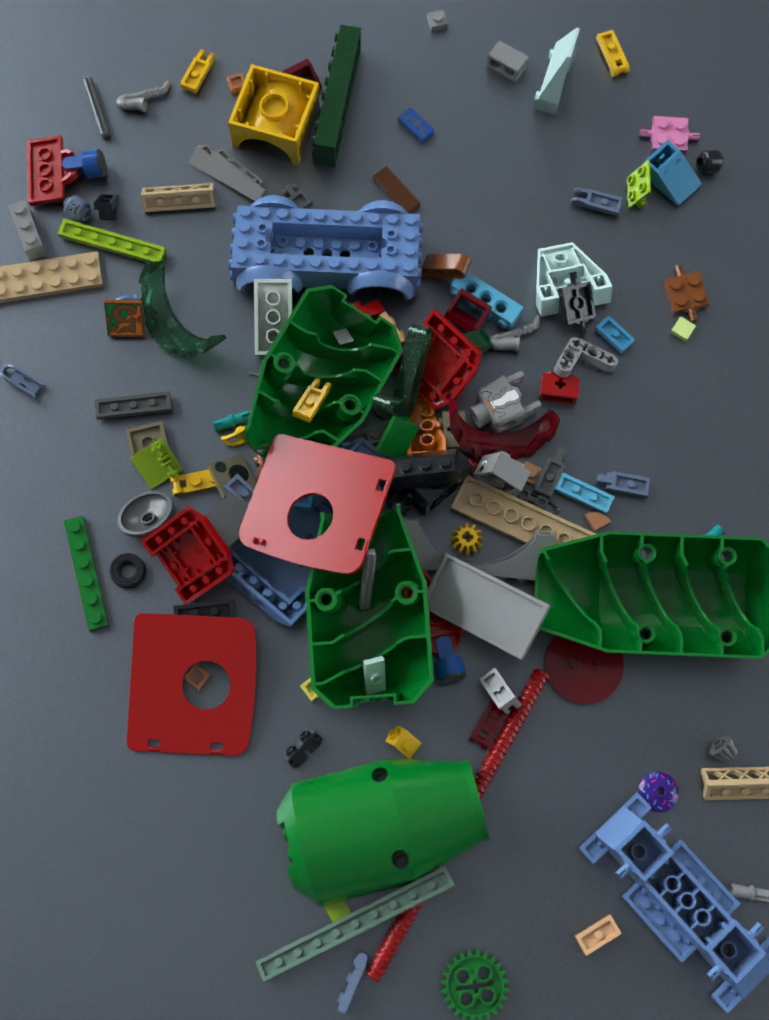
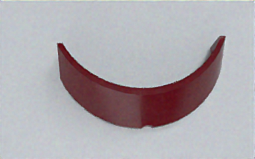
(516, 443)

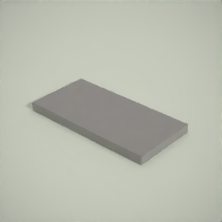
(486, 606)

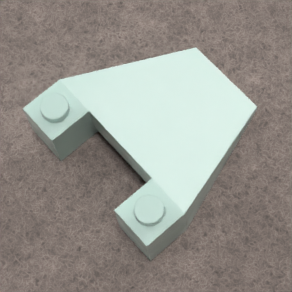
(559, 65)
(553, 273)

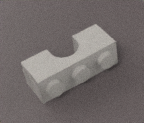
(27, 230)

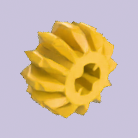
(473, 536)

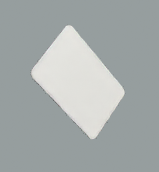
(343, 336)

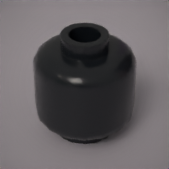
(709, 161)

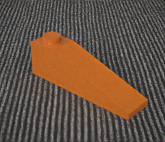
(429, 435)

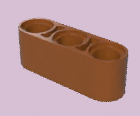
(446, 266)

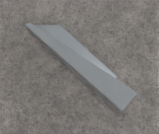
(227, 170)

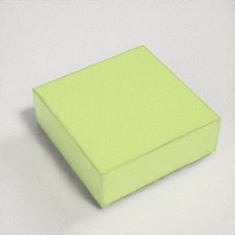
(683, 329)

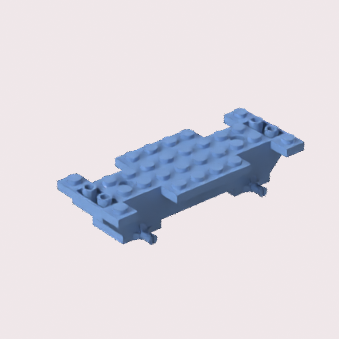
(681, 901)

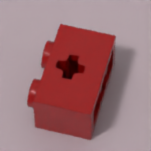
(566, 394)

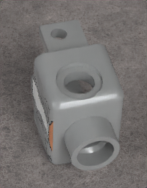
(500, 404)

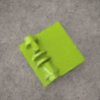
(639, 185)
(156, 463)

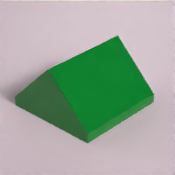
(398, 436)

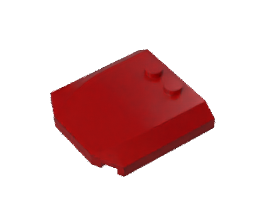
(449, 363)
(191, 553)

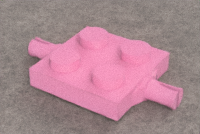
(671, 129)

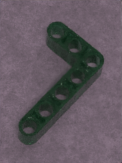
(409, 374)

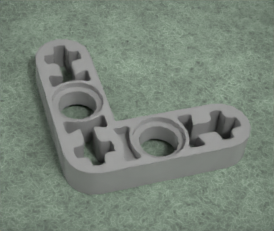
(577, 352)

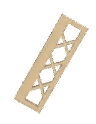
(178, 197)
(736, 789)

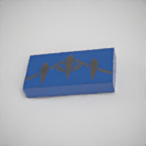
(415, 125)

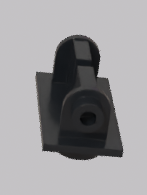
(296, 751)

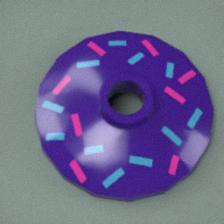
(648, 791)

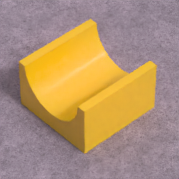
(275, 110)

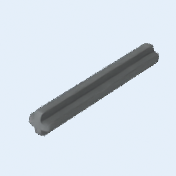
(96, 107)

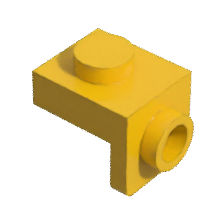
(403, 741)

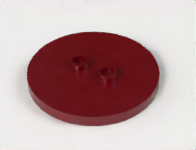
(582, 672)

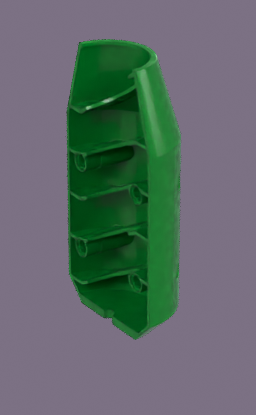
(677, 595)

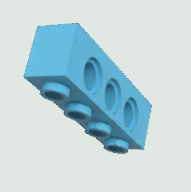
(496, 299)

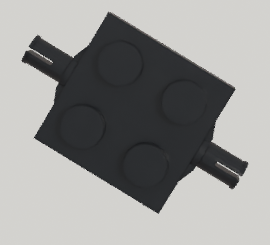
(577, 303)

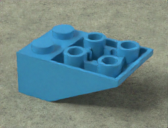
(672, 173)

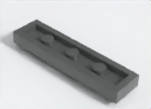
(133, 405)

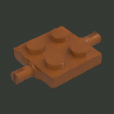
(686, 293)

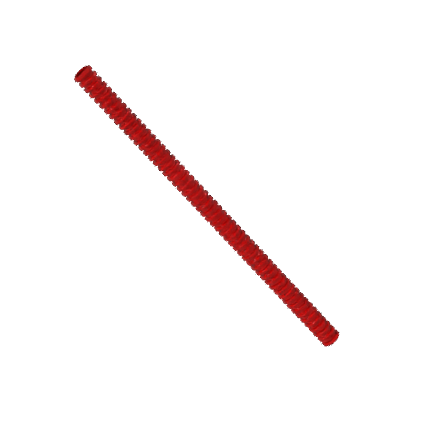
(482, 779)

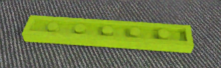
(111, 241)

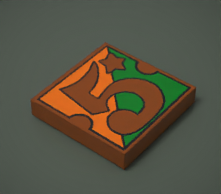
(124, 318)

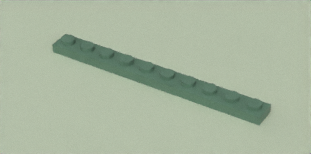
(354, 924)

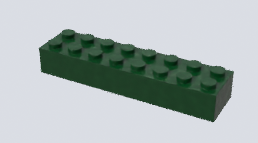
(336, 96)

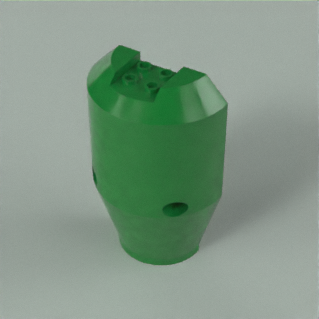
(311, 351)
(392, 627)
(352, 829)

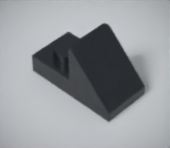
(107, 206)

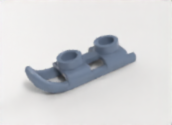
(32, 388)

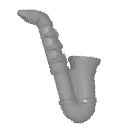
(138, 100)
(511, 339)

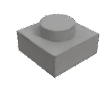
(437, 20)

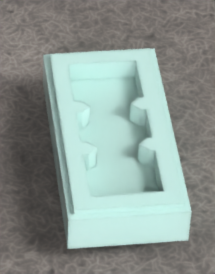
(374, 675)

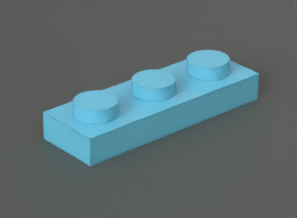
(584, 493)

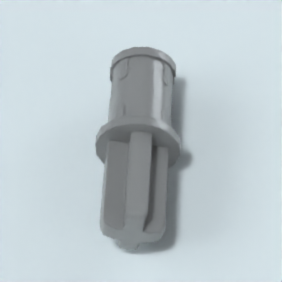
(749, 893)

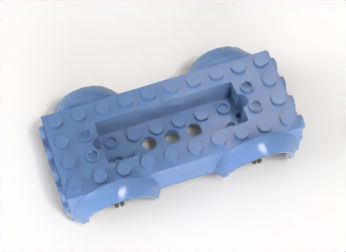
(276, 232)

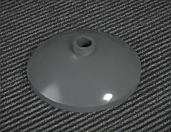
(145, 513)

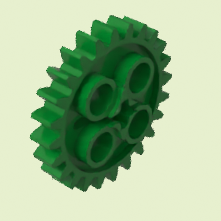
(477, 1006)

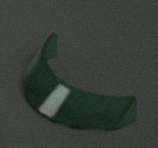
(161, 319)

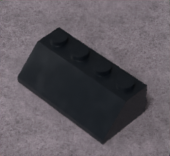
(424, 469)

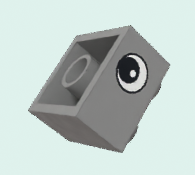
(502, 472)

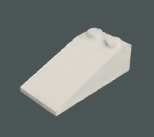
(271, 310)

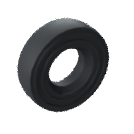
(127, 558)

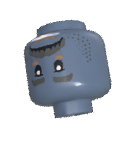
(77, 208)

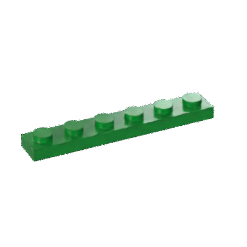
(86, 573)

